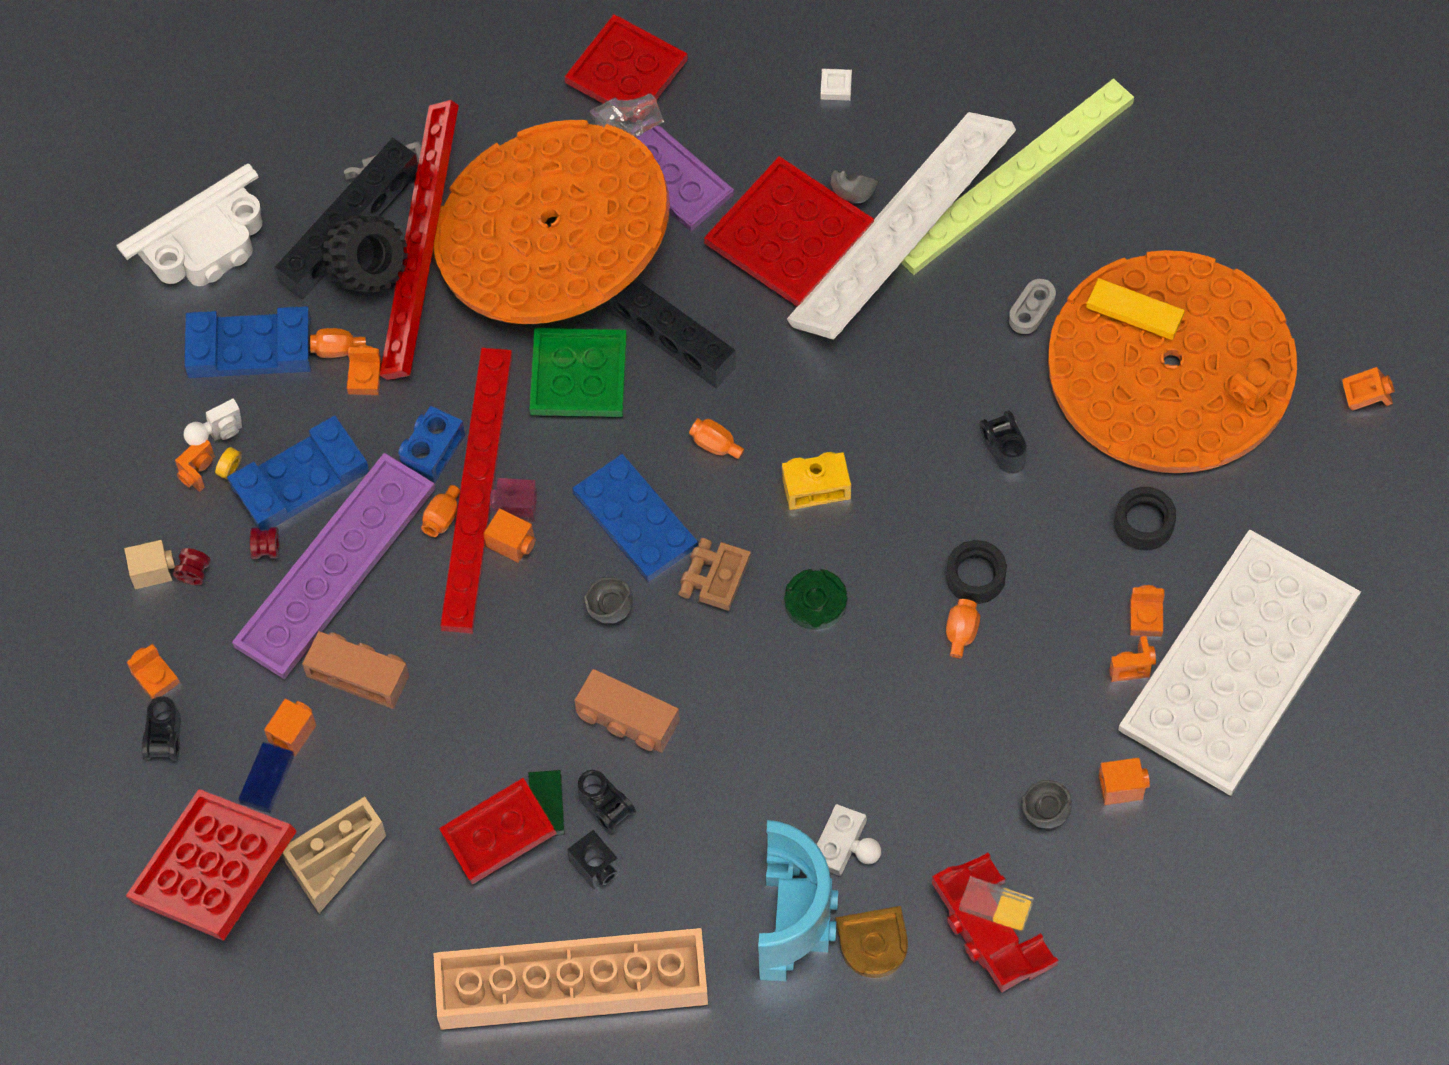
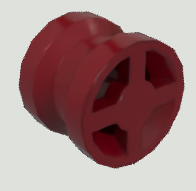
(264, 542)
(191, 566)

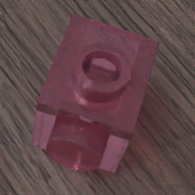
(515, 497)

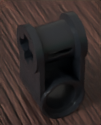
(1003, 437)
(161, 736)
(608, 804)

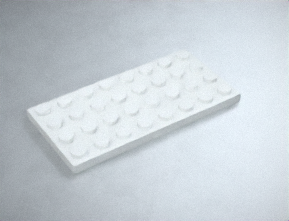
(1239, 662)

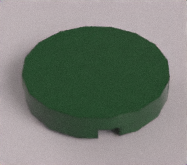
(815, 599)

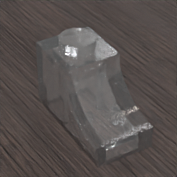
(629, 115)

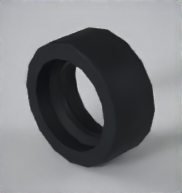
(1145, 496)
(976, 549)

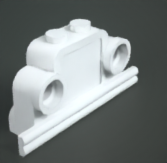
(202, 234)

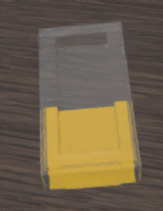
(996, 903)

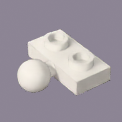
(221, 423)
(841, 839)

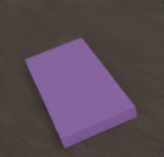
(692, 186)

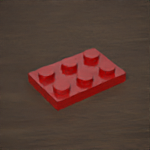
(497, 831)

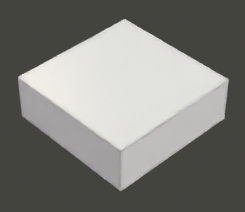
(836, 84)

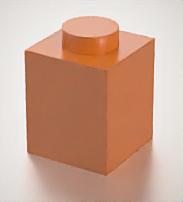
(509, 536)
(290, 726)
(1123, 781)

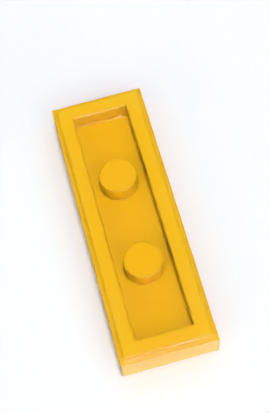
(1135, 309)

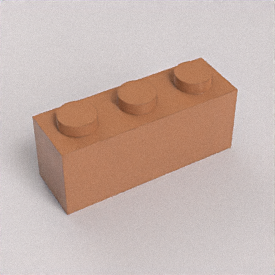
(356, 669)
(626, 711)

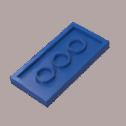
(635, 517)

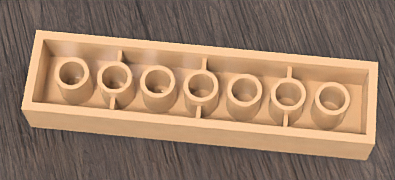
(570, 978)

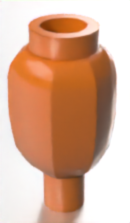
(333, 342)
(715, 438)
(440, 512)
(962, 626)

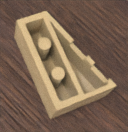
(334, 851)

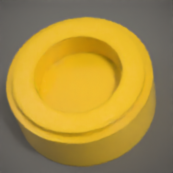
(228, 462)

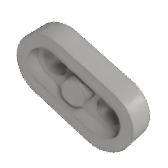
(1030, 308)

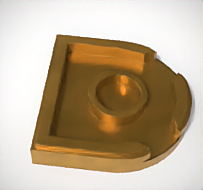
(873, 941)

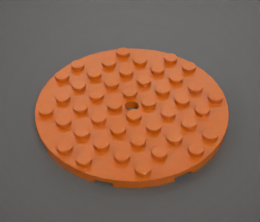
(606, 230)
(1162, 415)

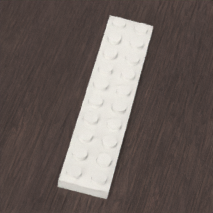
(901, 225)

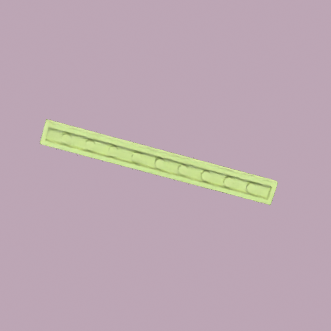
(1019, 172)

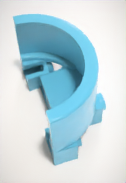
(802, 903)

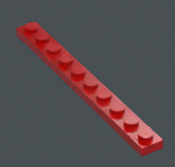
(420, 240)
(475, 491)

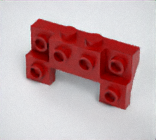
(987, 941)

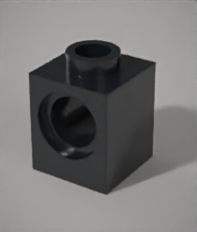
(588, 848)

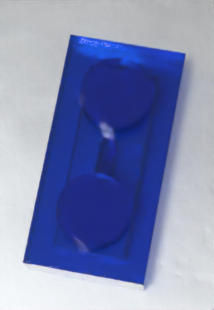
(266, 777)

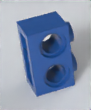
(438, 446)

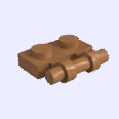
(723, 577)

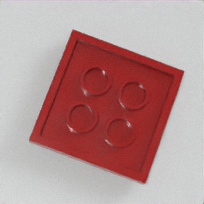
(625, 63)

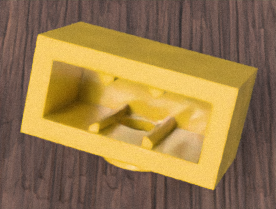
(816, 480)

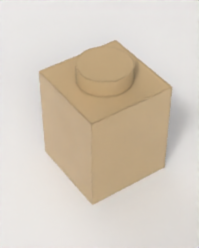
(149, 564)

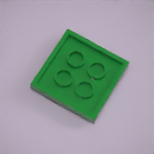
(578, 372)

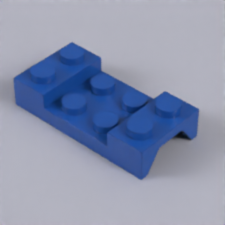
(247, 343)
(299, 475)

